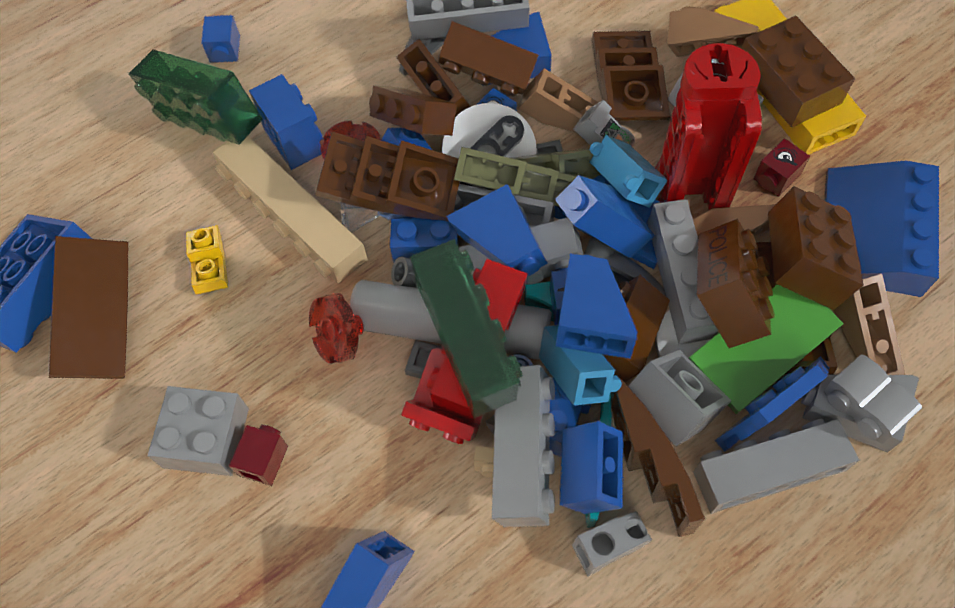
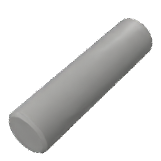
(402, 313)

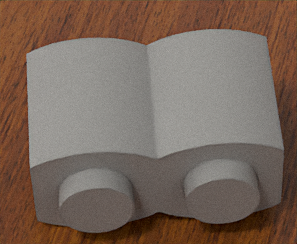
(872, 399)

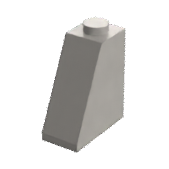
(819, 408)

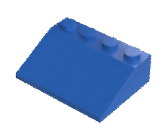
(892, 220)
(28, 276)

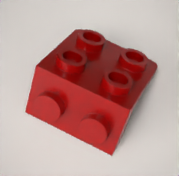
(424, 415)

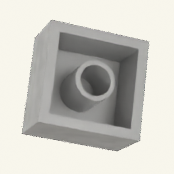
(678, 396)
(198, 430)

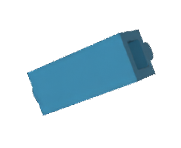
(627, 170)
(580, 374)

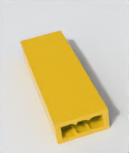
(820, 130)

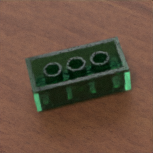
(196, 96)
(465, 327)

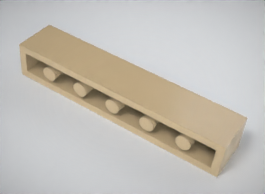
(291, 208)

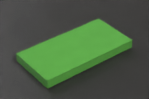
(754, 366)

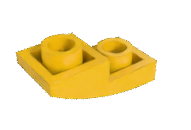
(207, 259)

